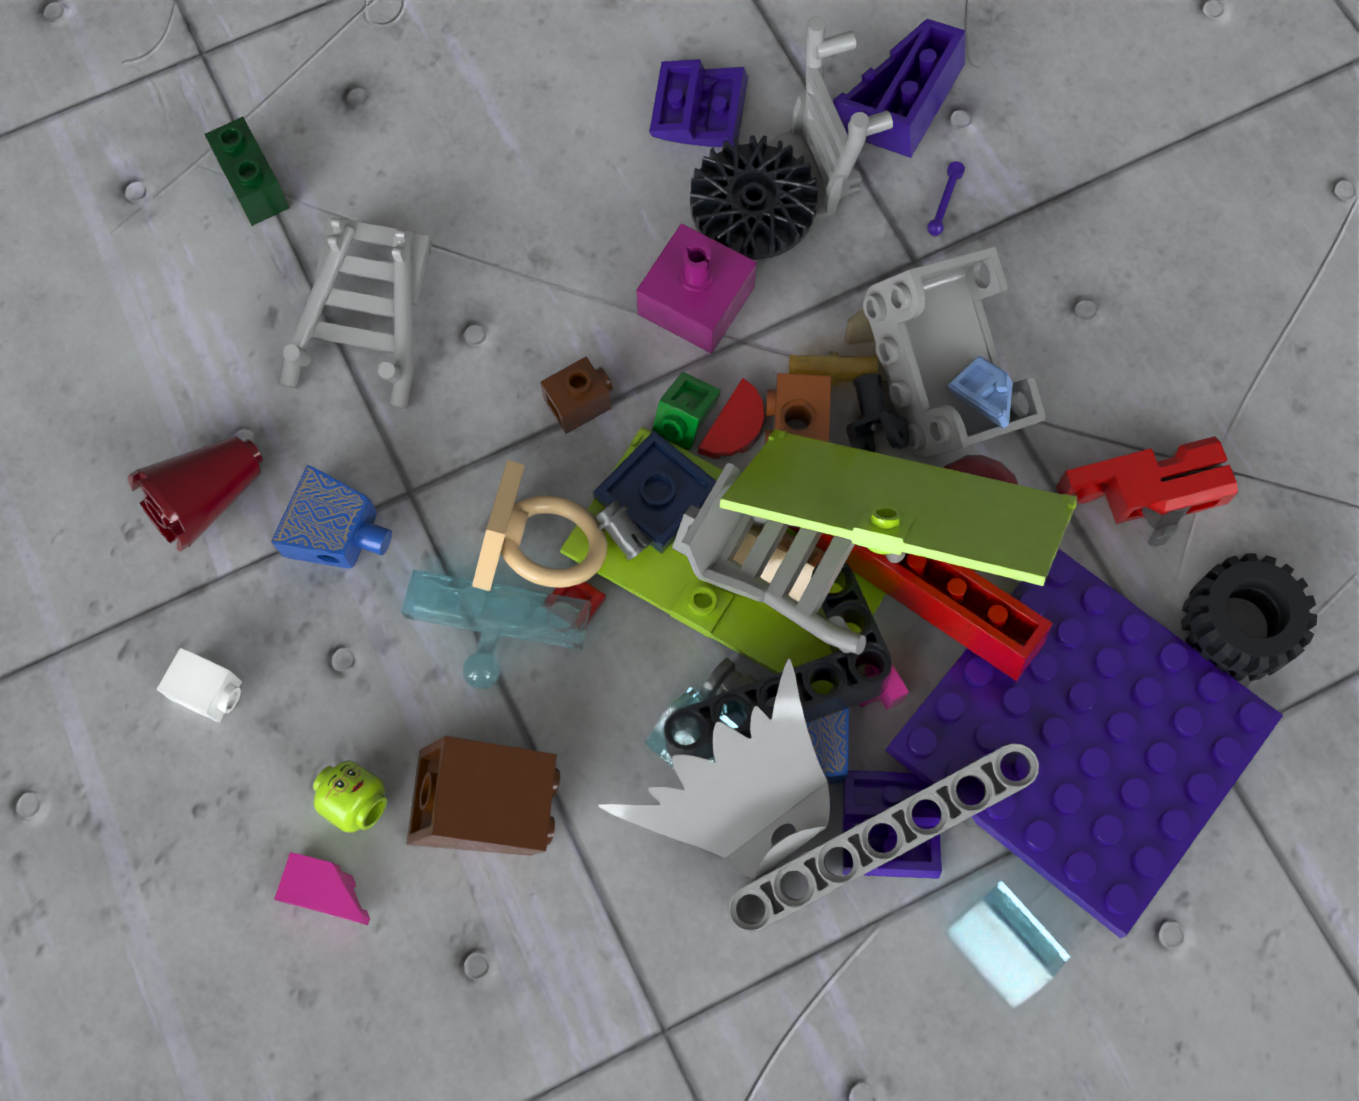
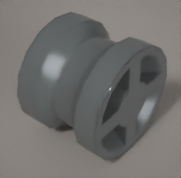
(724, 679)

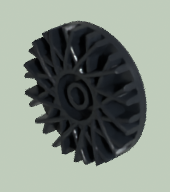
(754, 198)

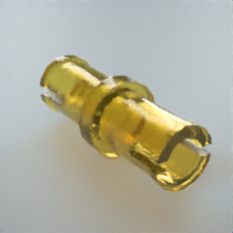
(838, 367)

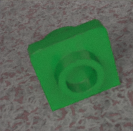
(684, 409)

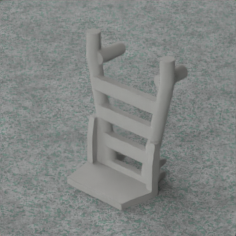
(818, 128)
(406, 272)
(717, 538)

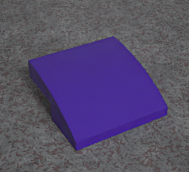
(698, 103)
(876, 791)

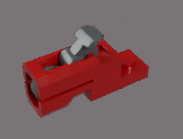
(1155, 489)

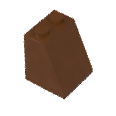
(483, 797)

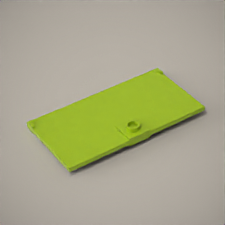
(904, 506)
(716, 613)

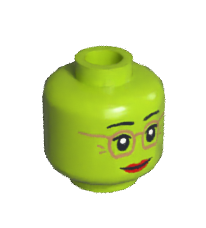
(349, 796)

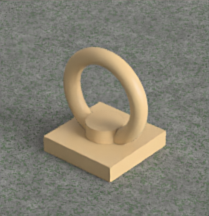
(507, 528)

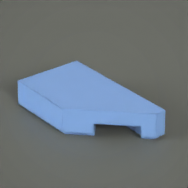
(985, 390)

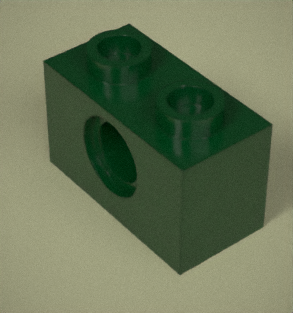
(247, 171)

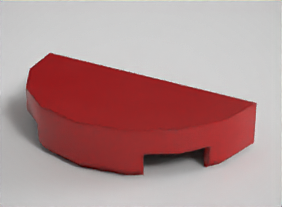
(736, 425)

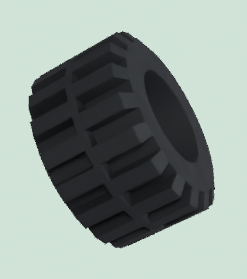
(1275, 595)

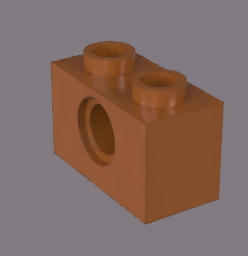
(801, 399)

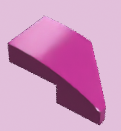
(320, 888)

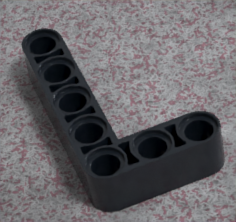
(836, 668)

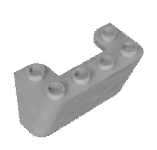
(926, 334)

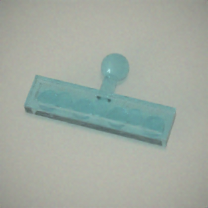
(495, 613)

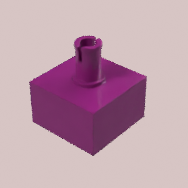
(696, 288)

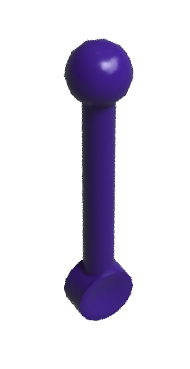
(955, 172)

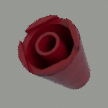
(196, 487)

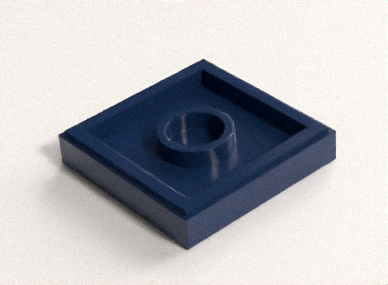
(657, 488)

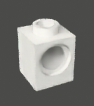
(200, 685)

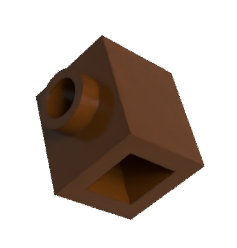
(577, 394)

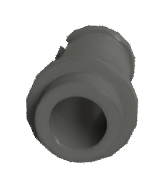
(622, 529)

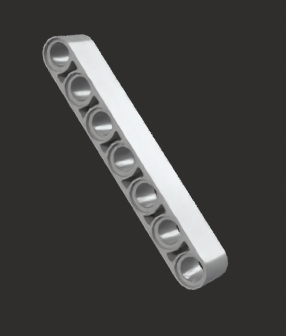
(856, 840)

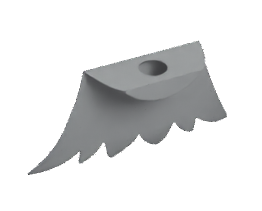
(747, 790)

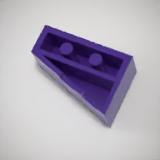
(908, 85)

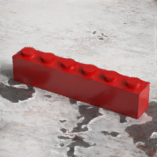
(957, 604)

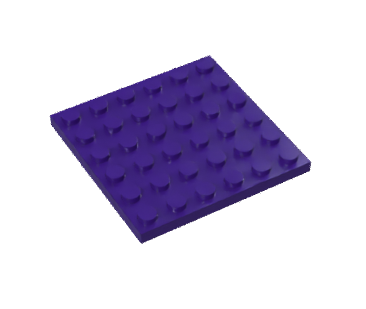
(1126, 735)

